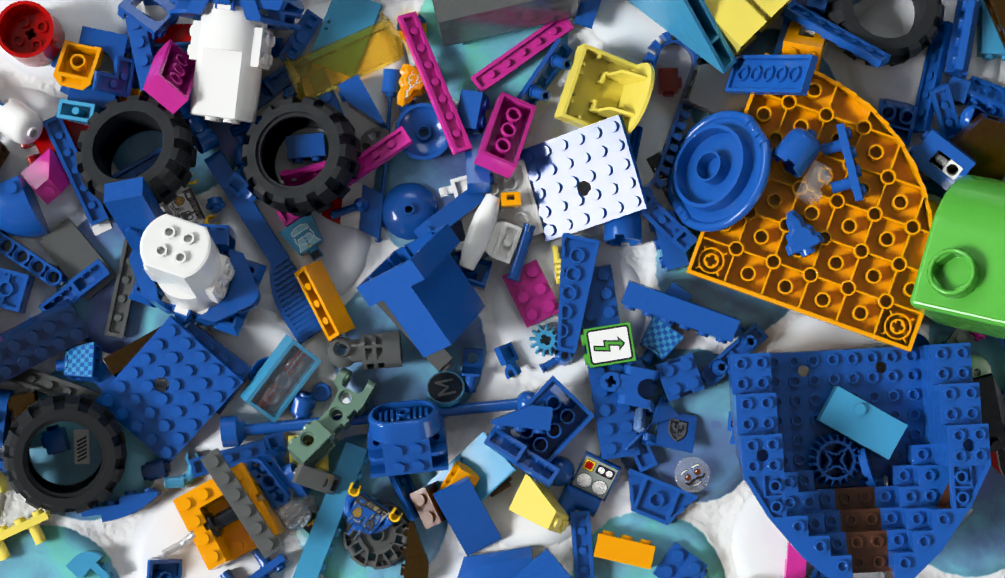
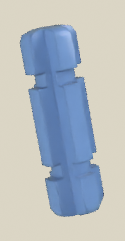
(639, 419)

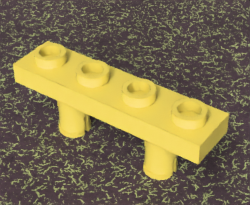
(22, 523)

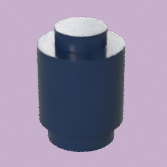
(155, 469)

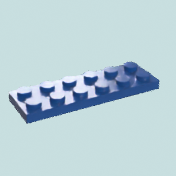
(772, 74)

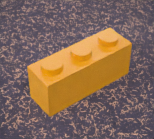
(624, 549)

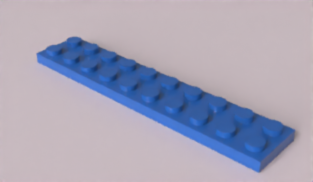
(612, 419)

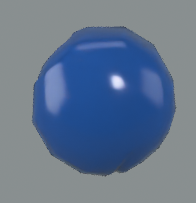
(969, 115)
(566, 470)

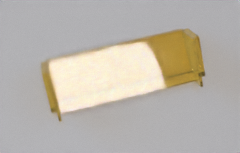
(339, 61)

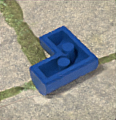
(575, 499)

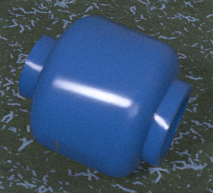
(303, 405)

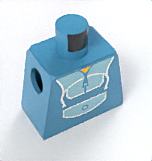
(304, 237)

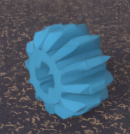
(543, 346)

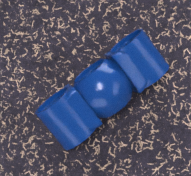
(204, 136)

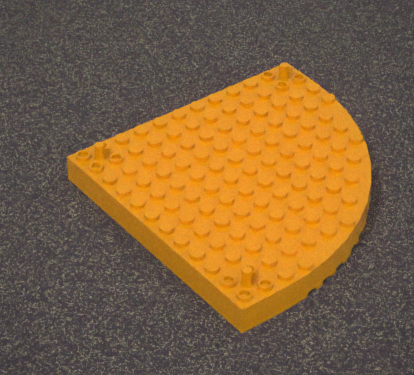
(870, 247)

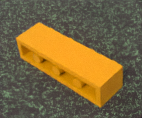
(324, 300)

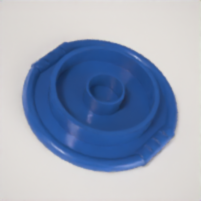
(719, 171)

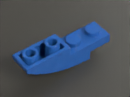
(129, 504)

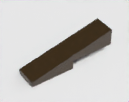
(118, 360)

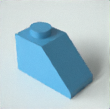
(76, 111)

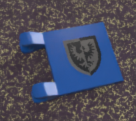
(673, 433)

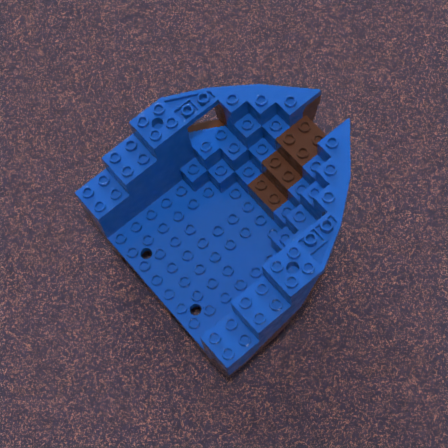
(851, 525)

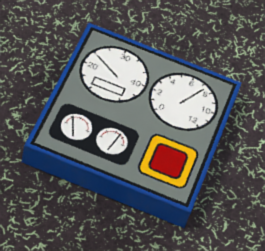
(595, 476)

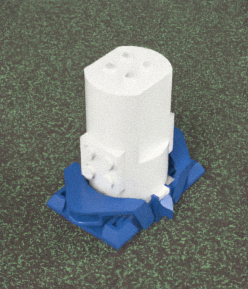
(232, 51)
(194, 276)

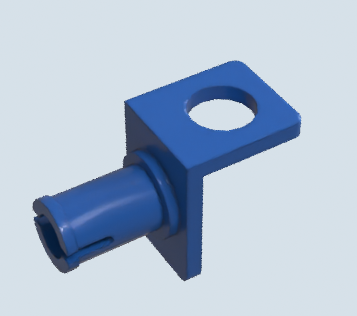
(471, 370)

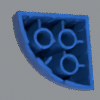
(20, 210)

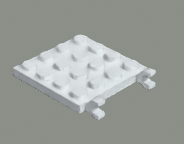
(518, 216)

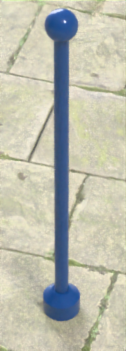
(235, 430)

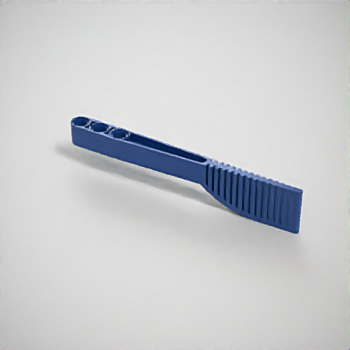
(285, 288)

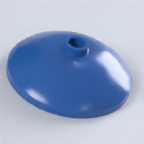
(421, 118)
(398, 199)

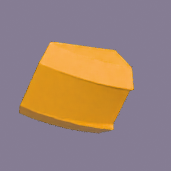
(77, 65)

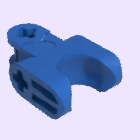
(627, 385)
(285, 473)

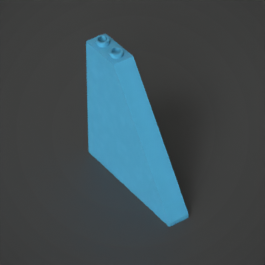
(693, 26)

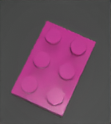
(532, 294)

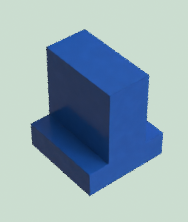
(425, 291)

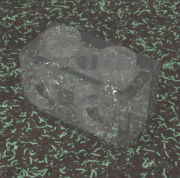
(812, 183)

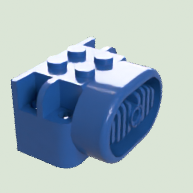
(406, 438)

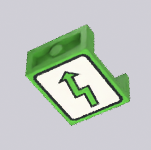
(608, 345)

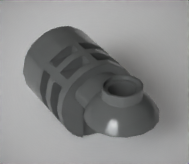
(373, 350)

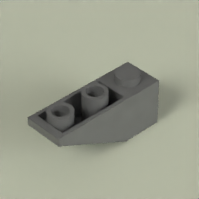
(316, 478)

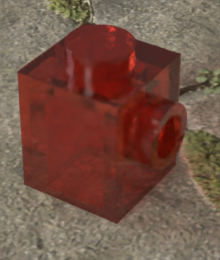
(668, 81)

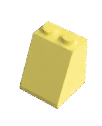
(539, 506)

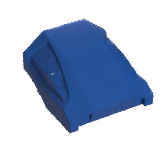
(900, 117)

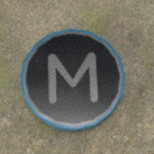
(445, 389)

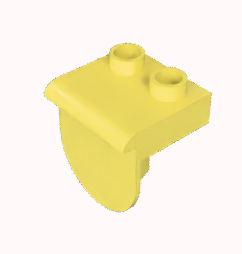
(604, 87)

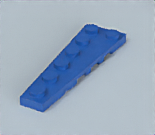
(576, 274)

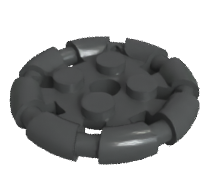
(380, 546)

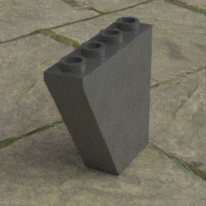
(707, 91)

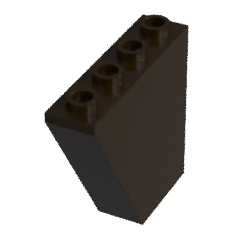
(985, 143)

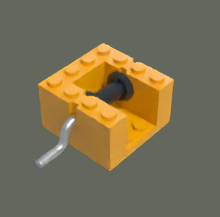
(208, 511)

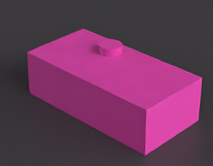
(170, 77)
(505, 135)

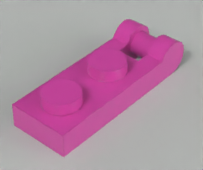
(302, 174)

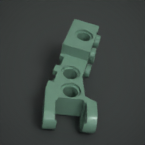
(320, 435)

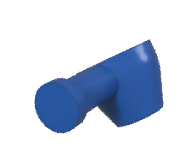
(557, 360)

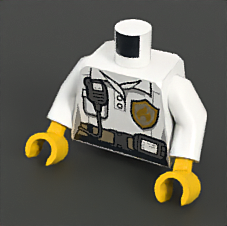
(187, 206)

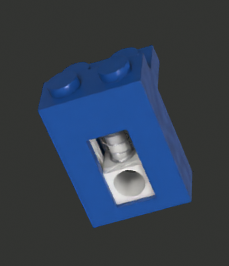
(931, 143)

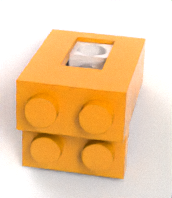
(803, 41)

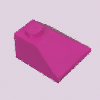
(46, 176)

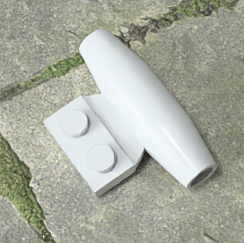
(489, 236)

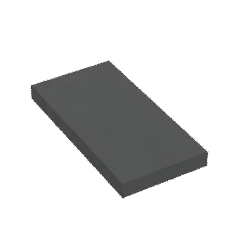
(74, 253)

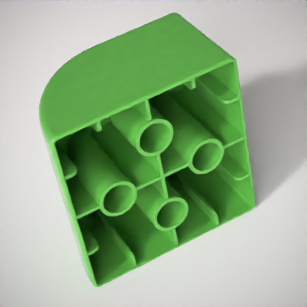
(965, 259)

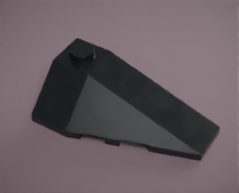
(992, 410)

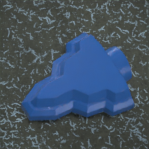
(801, 236)

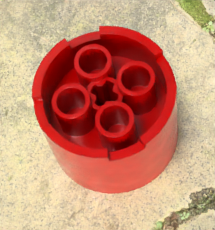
(26, 19)

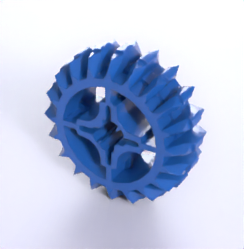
(847, 471)

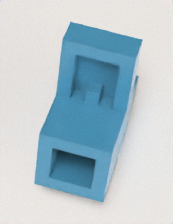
(88, 561)

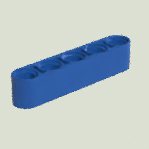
(31, 261)

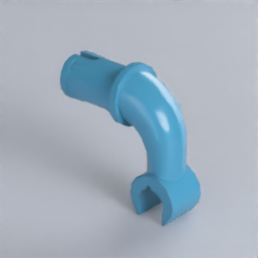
(180, 481)

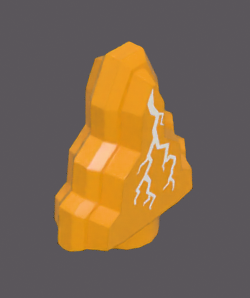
(410, 85)

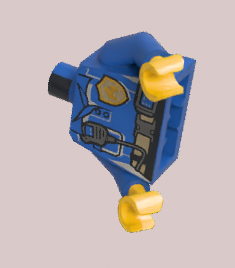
(366, 513)

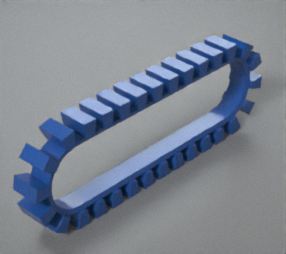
(681, 114)

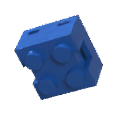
(15, 290)
(679, 377)

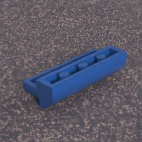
(962, 37)

